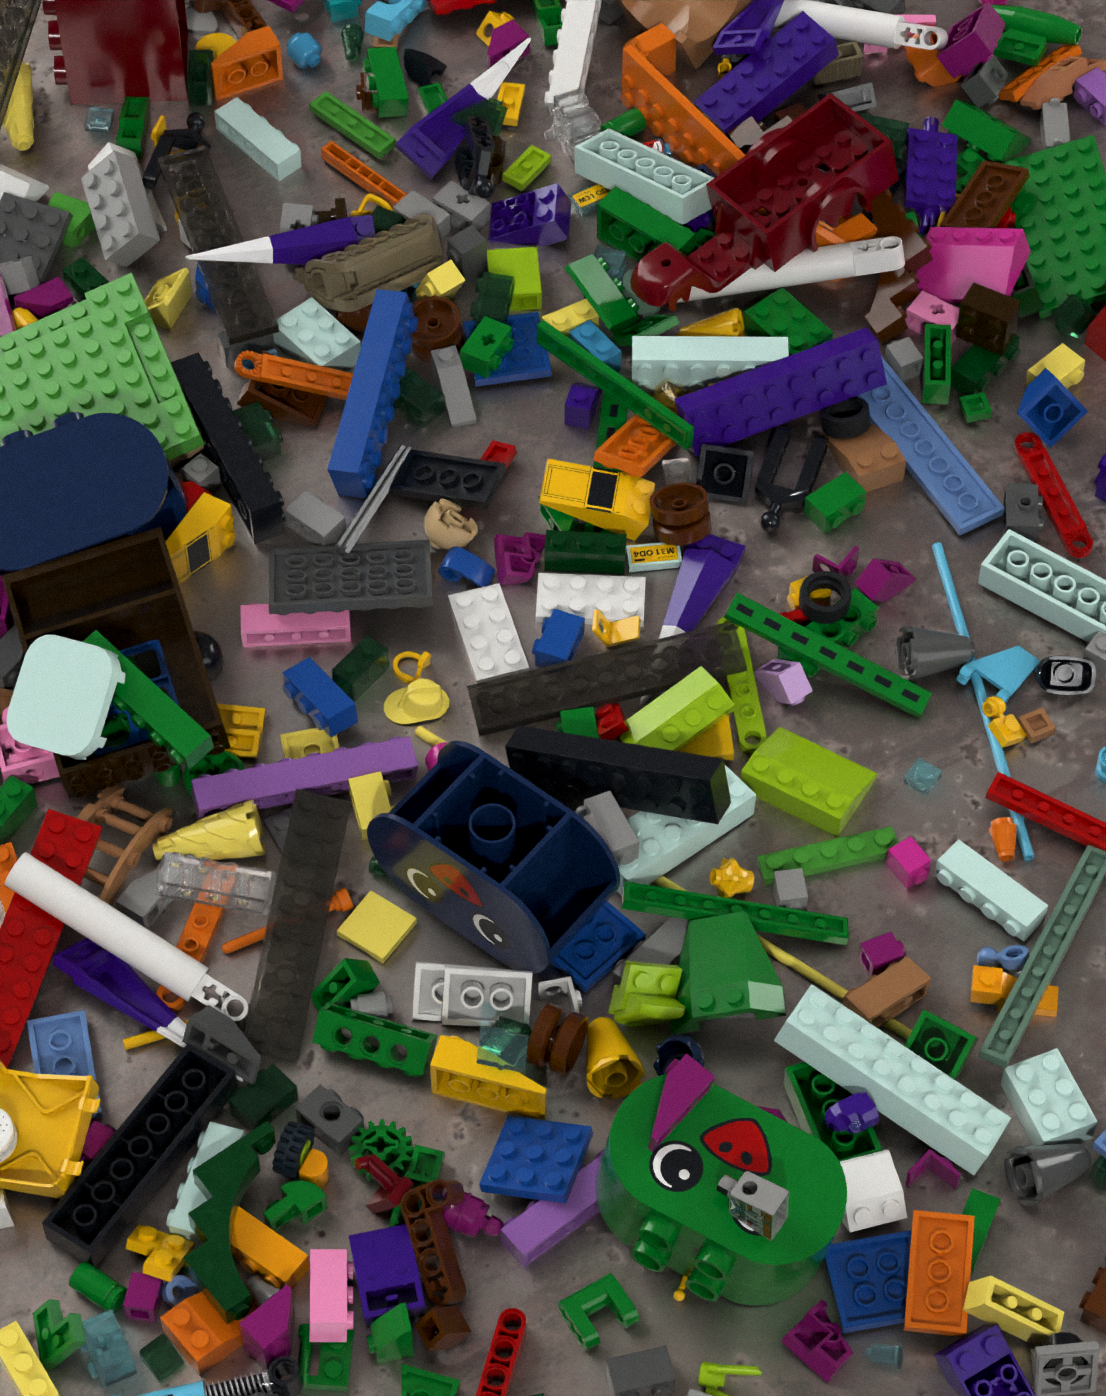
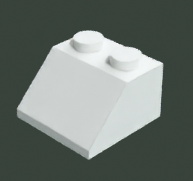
(872, 1191)

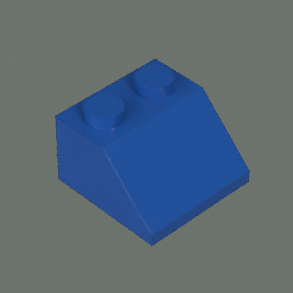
(1049, 408)

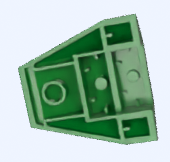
(725, 973)

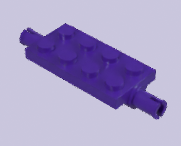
(930, 172)

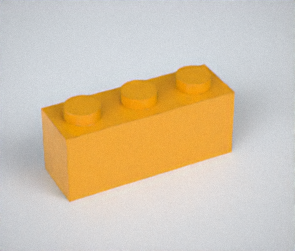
(266, 1252)

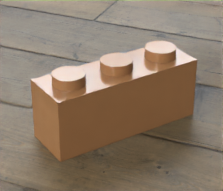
(889, 992)

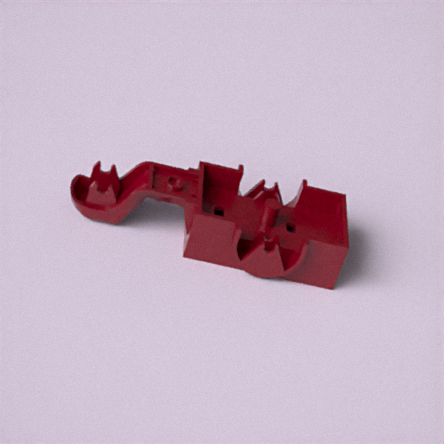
(785, 181)

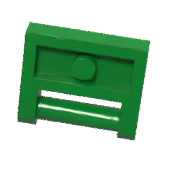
(333, 1362)

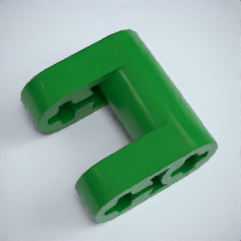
(589, 1300)

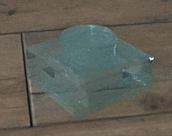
(99, 120)
(922, 776)

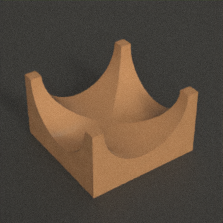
(692, 21)

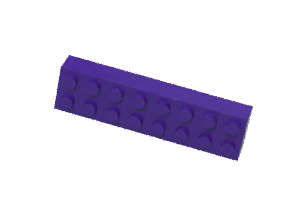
(783, 390)

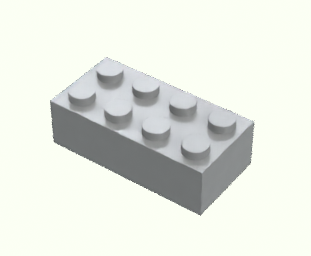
(120, 209)

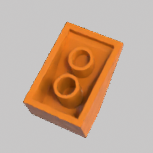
(247, 64)
(201, 1332)

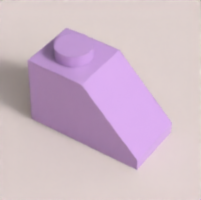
(784, 681)

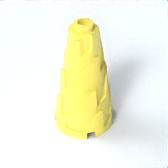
(19, 114)
(219, 836)

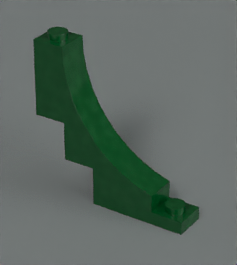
(223, 1183)

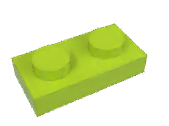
(526, 167)

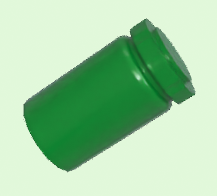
(627, 123)
(97, 1287)

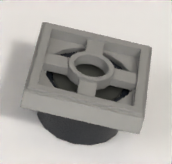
(1064, 1365)

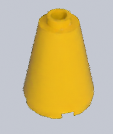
(723, 324)
(610, 1061)

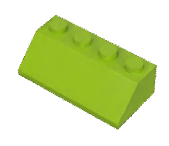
(679, 713)

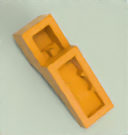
(993, 987)

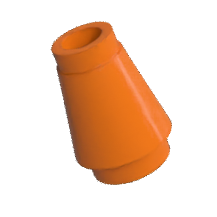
(1003, 835)

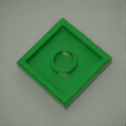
(650, 326)

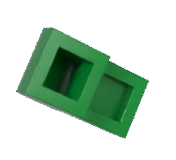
(298, 1200)

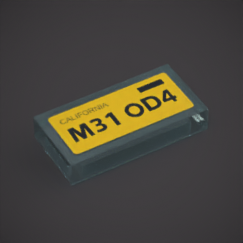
(586, 199)

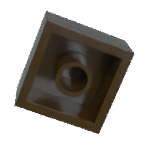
(988, 318)

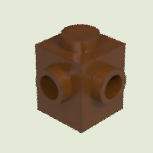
(442, 1328)

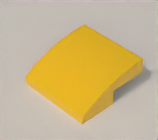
(243, 728)
(714, 742)

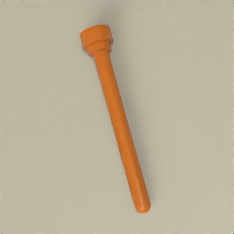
(339, 901)

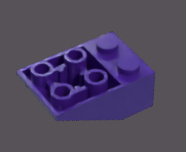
(531, 217)
(386, 1272)
(983, 1365)

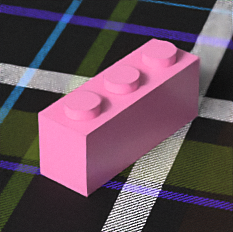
(330, 1295)

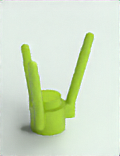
(714, 1375)

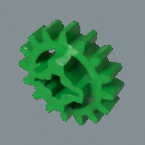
(395, 1152)

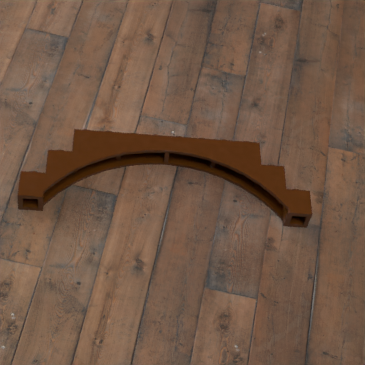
(895, 286)

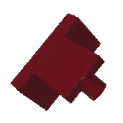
(391, 1187)

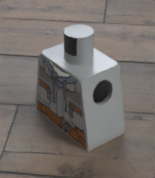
(756, 1202)

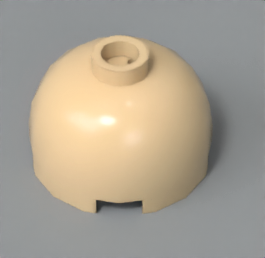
(447, 526)

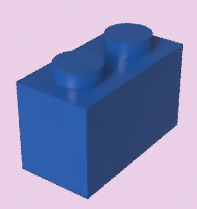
(559, 639)

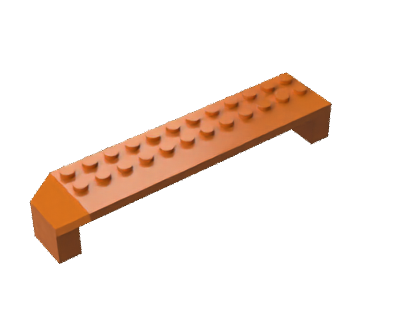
(687, 130)

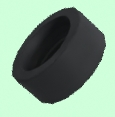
(846, 418)
(820, 613)

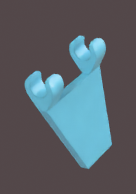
(1003, 669)

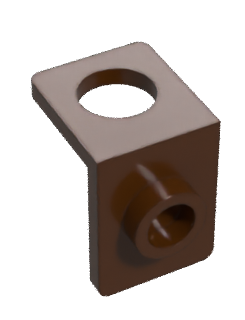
(364, 96)

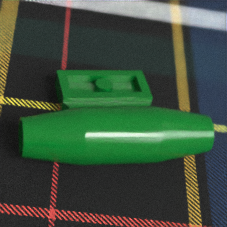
(1030, 31)

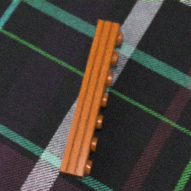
(361, 173)

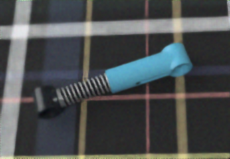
(266, 1382)

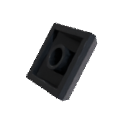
(725, 472)

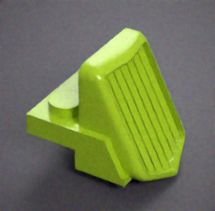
(647, 994)

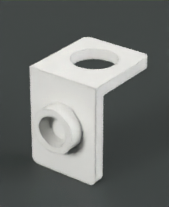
(566, 988)

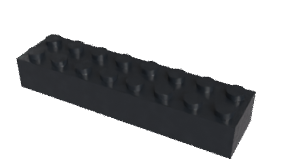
(231, 451)
(635, 774)
(140, 1155)

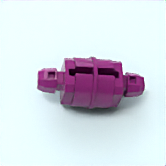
(471, 1217)

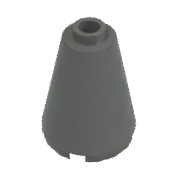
(930, 652)
(1044, 1169)

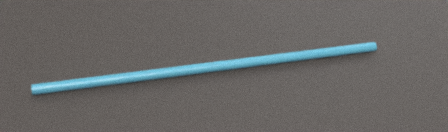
(980, 692)

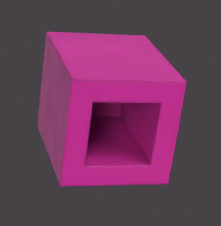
(908, 862)

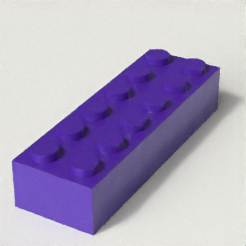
(770, 75)

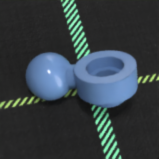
(1011, 958)
(184, 1284)

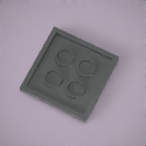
(32, 231)

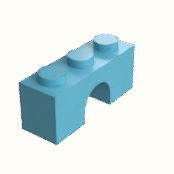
(389, 19)

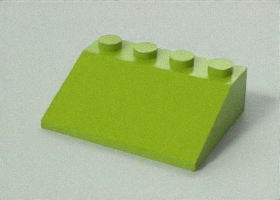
(807, 780)

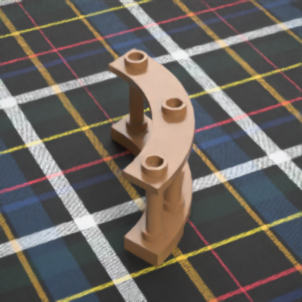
(102, 812)

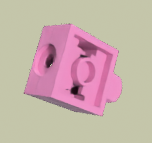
(19, 758)

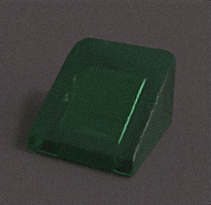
(161, 1357)

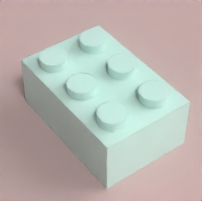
(316, 337)
(1048, 1100)

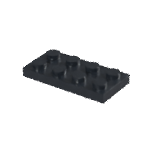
(448, 477)

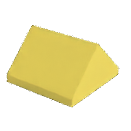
(169, 298)

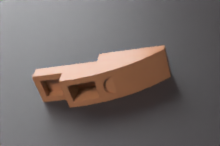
(1058, 80)

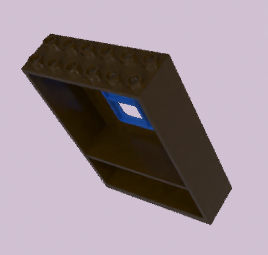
(137, 605)

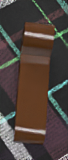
(239, 13)
(439, 1242)

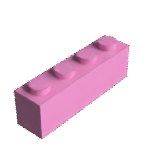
(267, 629)

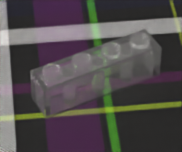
(215, 883)

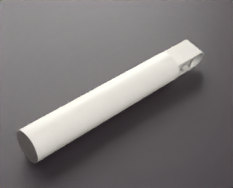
(862, 25)
(825, 264)
(118, 934)

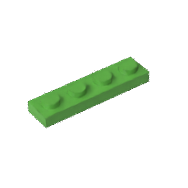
(352, 124)

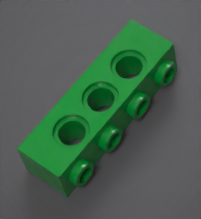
(860, 618)
(418, 1043)

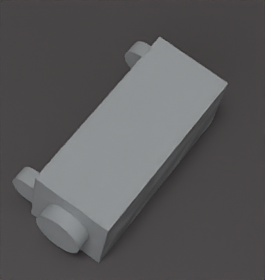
(1054, 124)
(609, 821)

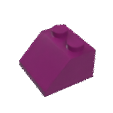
(270, 1328)

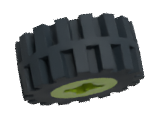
(292, 1149)

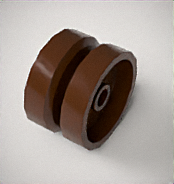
(437, 326)
(680, 513)
(557, 1039)

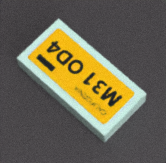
(653, 557)

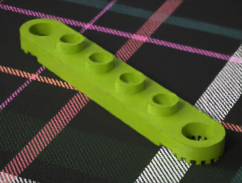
(744, 694)

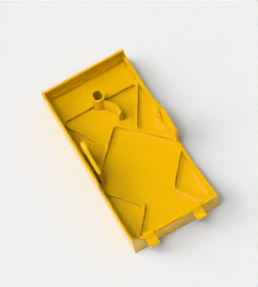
(51, 1128)

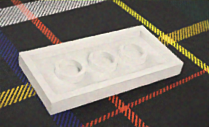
(582, 594)
(488, 633)

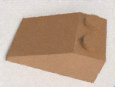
(869, 458)

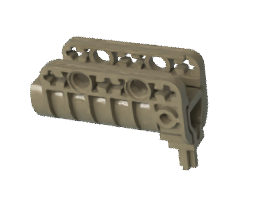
(386, 262)

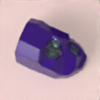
(852, 1114)

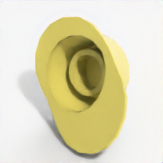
(416, 703)

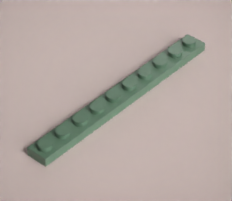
(1045, 958)

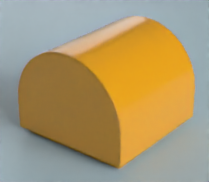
(315, 1168)

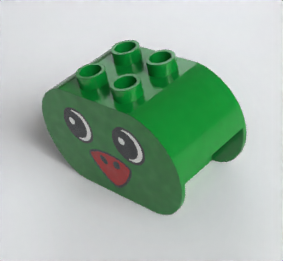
(676, 1218)

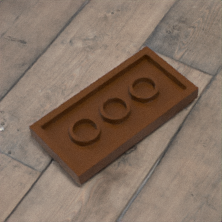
(986, 196)

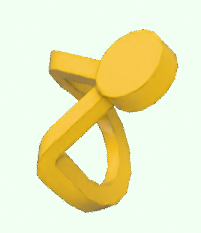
(373, 198)
(423, 661)

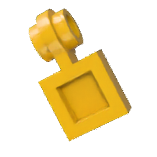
(1004, 728)

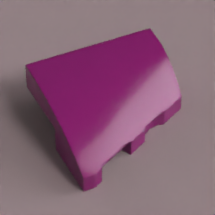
(517, 557)
(819, 1342)

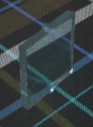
(502, 1049)

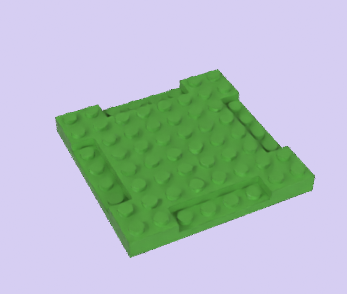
(95, 361)

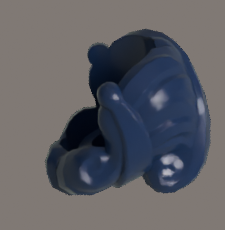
(676, 1048)

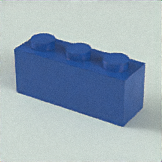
(319, 697)

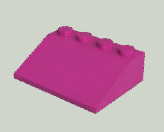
(972, 255)

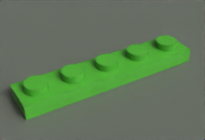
(829, 854)

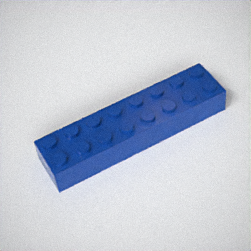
(372, 394)

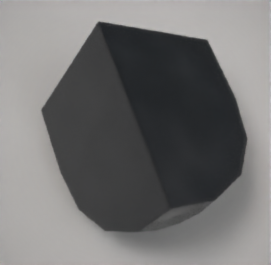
(422, 67)

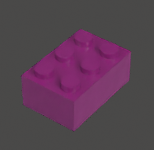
(972, 41)

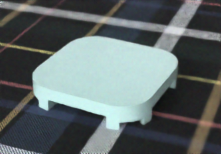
(63, 696)

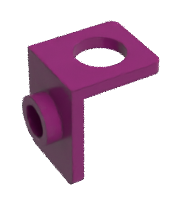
(845, 568)
(939, 1165)

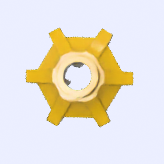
(731, 878)

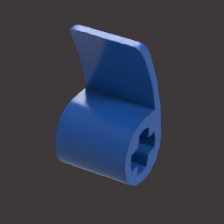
(461, 563)

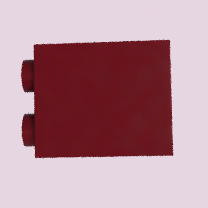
(119, 49)

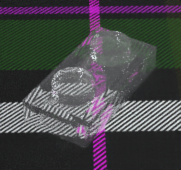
(676, 471)

